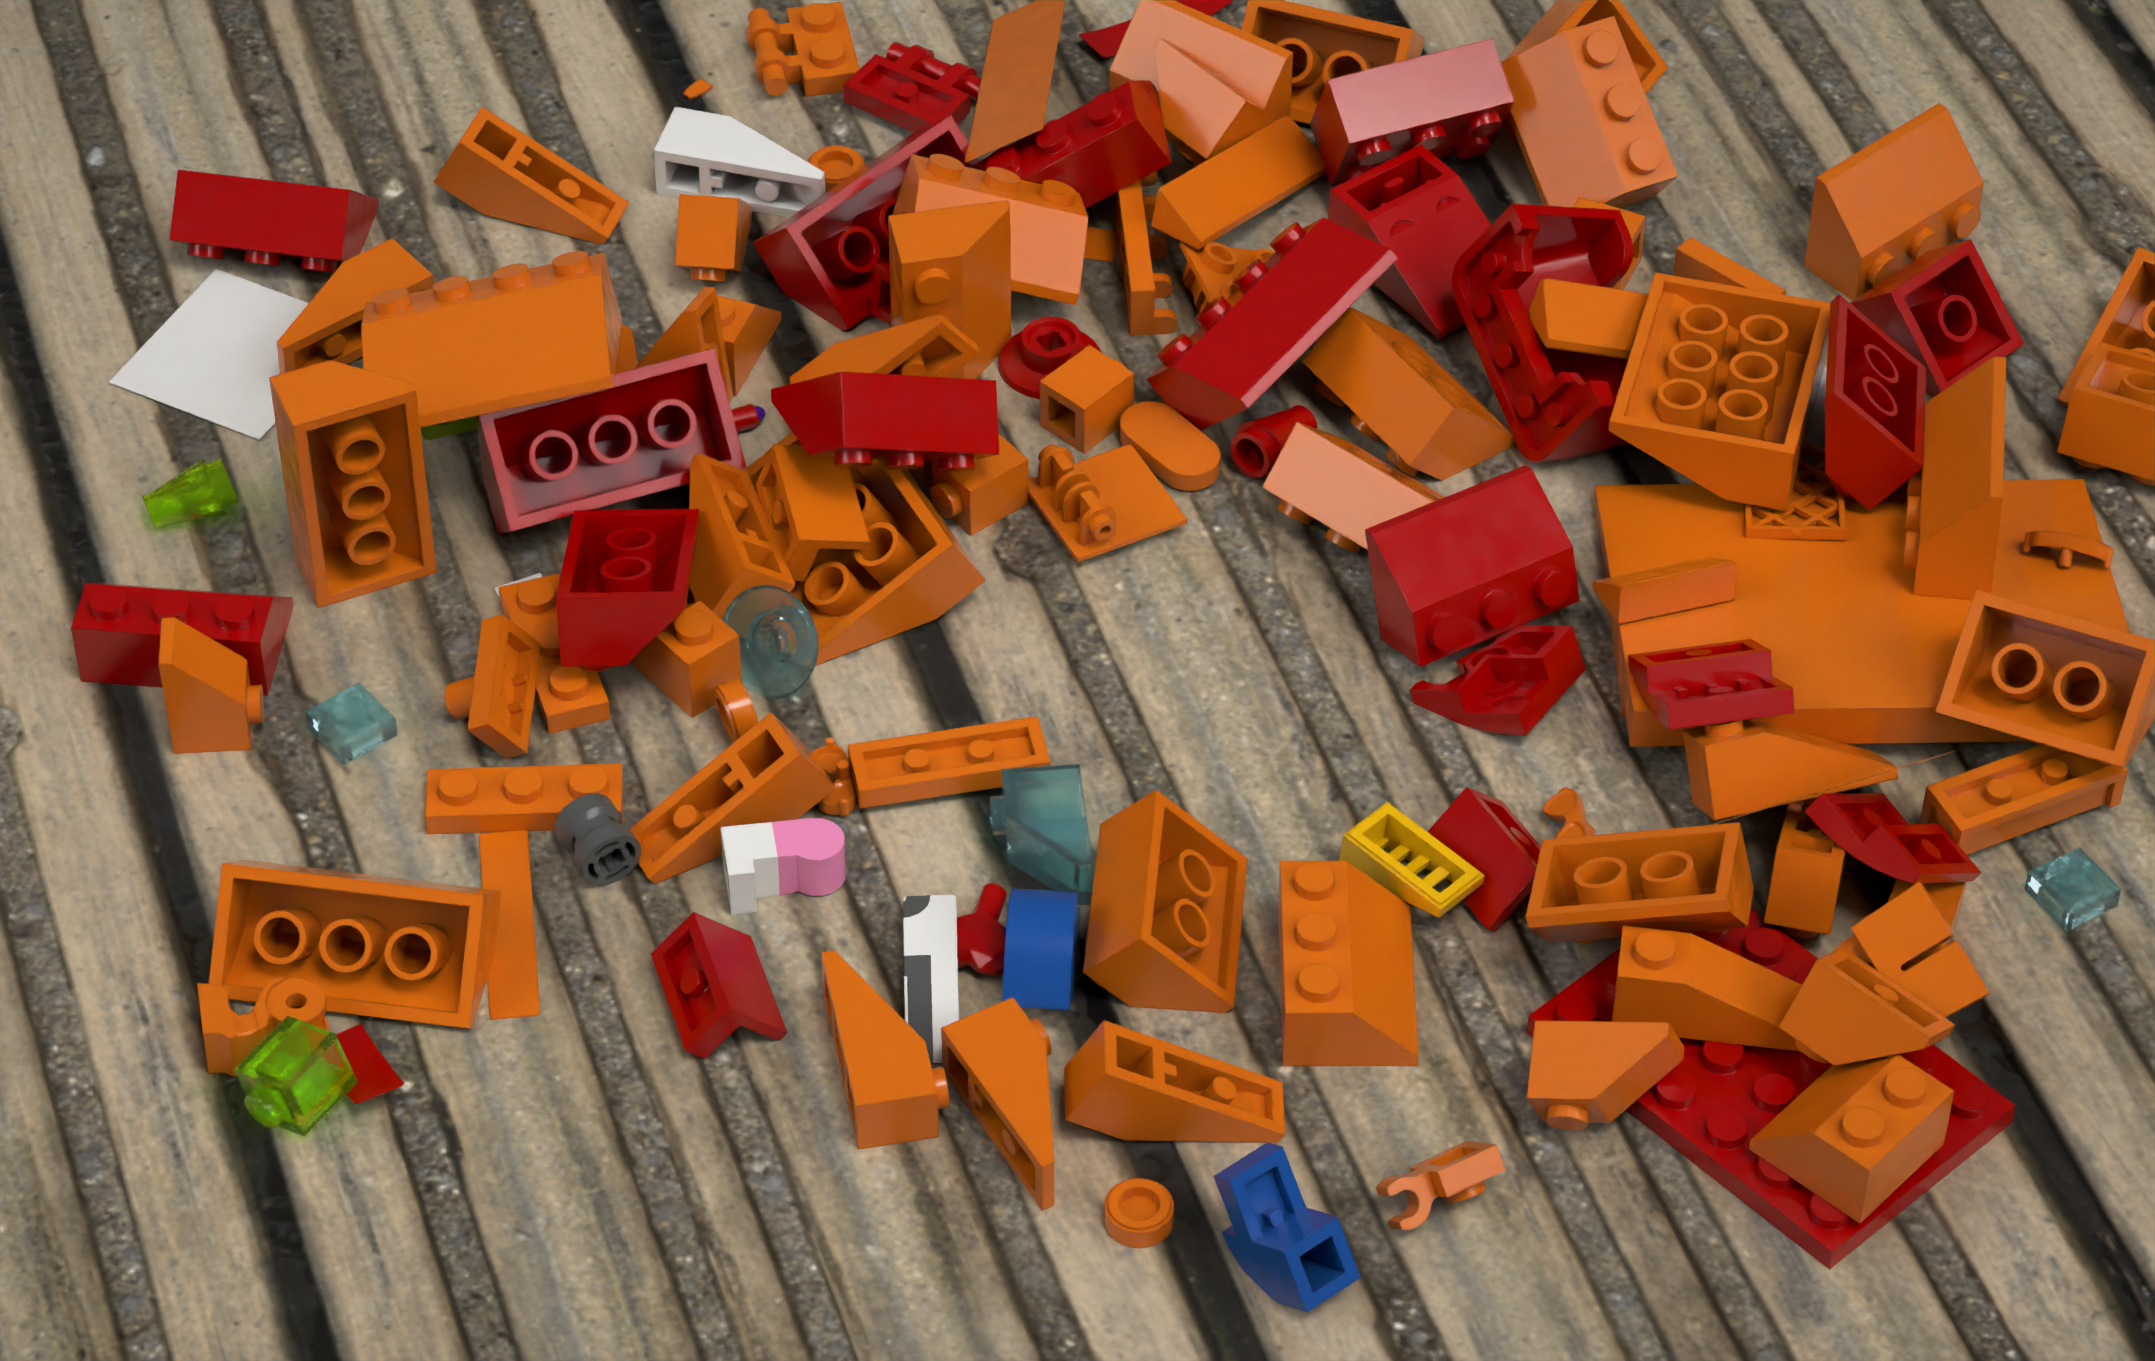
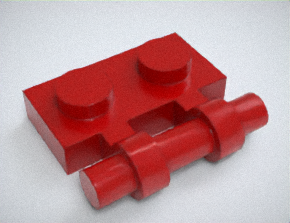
(912, 87)

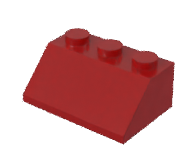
(1095, 146)
(270, 220)
(1870, 408)
(893, 419)
(1470, 567)
(622, 582)
(120, 630)

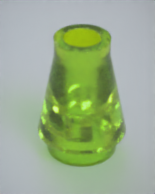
(192, 495)

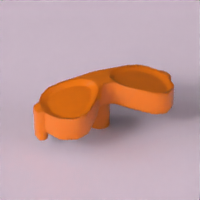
(2069, 544)
(836, 766)
(1568, 809)

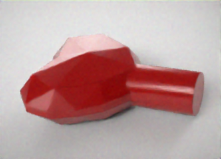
(982, 935)

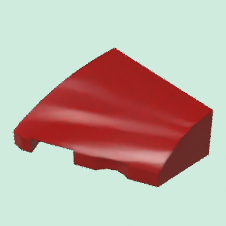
(1509, 681)

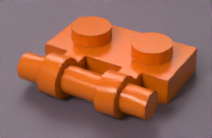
(820, 43)

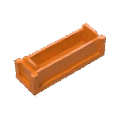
(2019, 795)

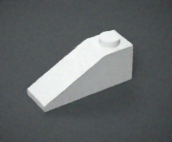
(727, 159)

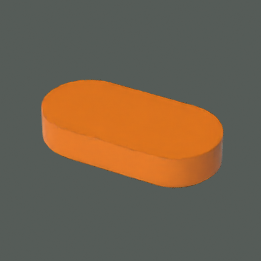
(1171, 445)

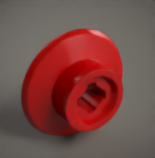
(1039, 351)

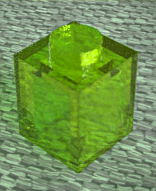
(295, 1076)

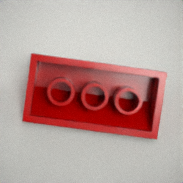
(832, 245)
(1267, 320)
(606, 442)

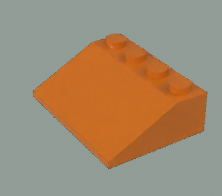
(498, 337)
(1724, 385)
(902, 579)

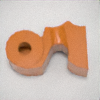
(234, 1036)

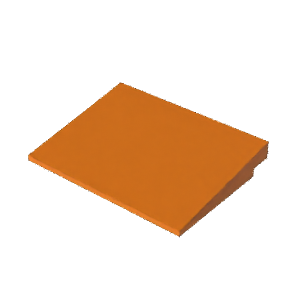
(1840, 612)

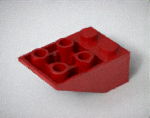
(1425, 219)

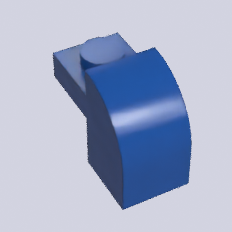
(1041, 948)
(1277, 1240)

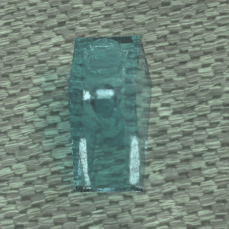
(1046, 826)

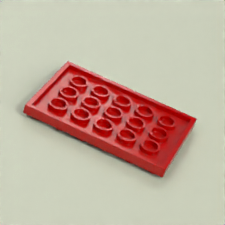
(1732, 1091)

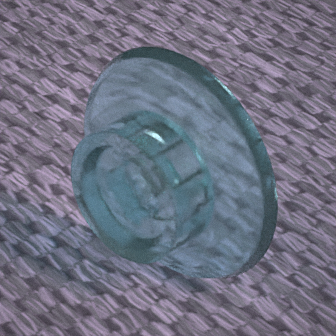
(754, 618)

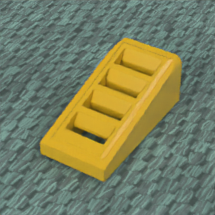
(1405, 839)

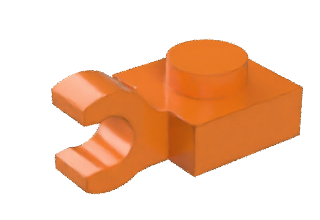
(1450, 1174)

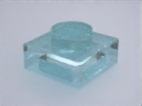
(351, 723)
(2072, 889)

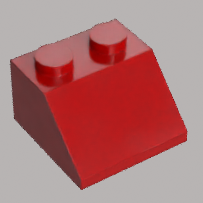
(1943, 314)

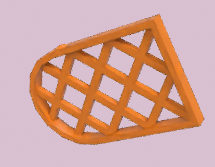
(1807, 529)

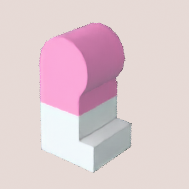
(781, 860)

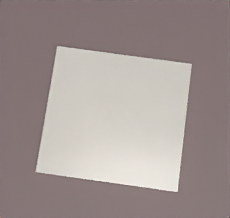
(217, 354)

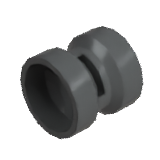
(598, 839)

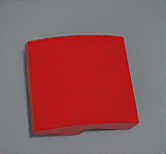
(1710, 684)
(1881, 838)

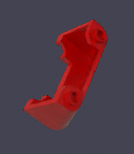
(1550, 397)

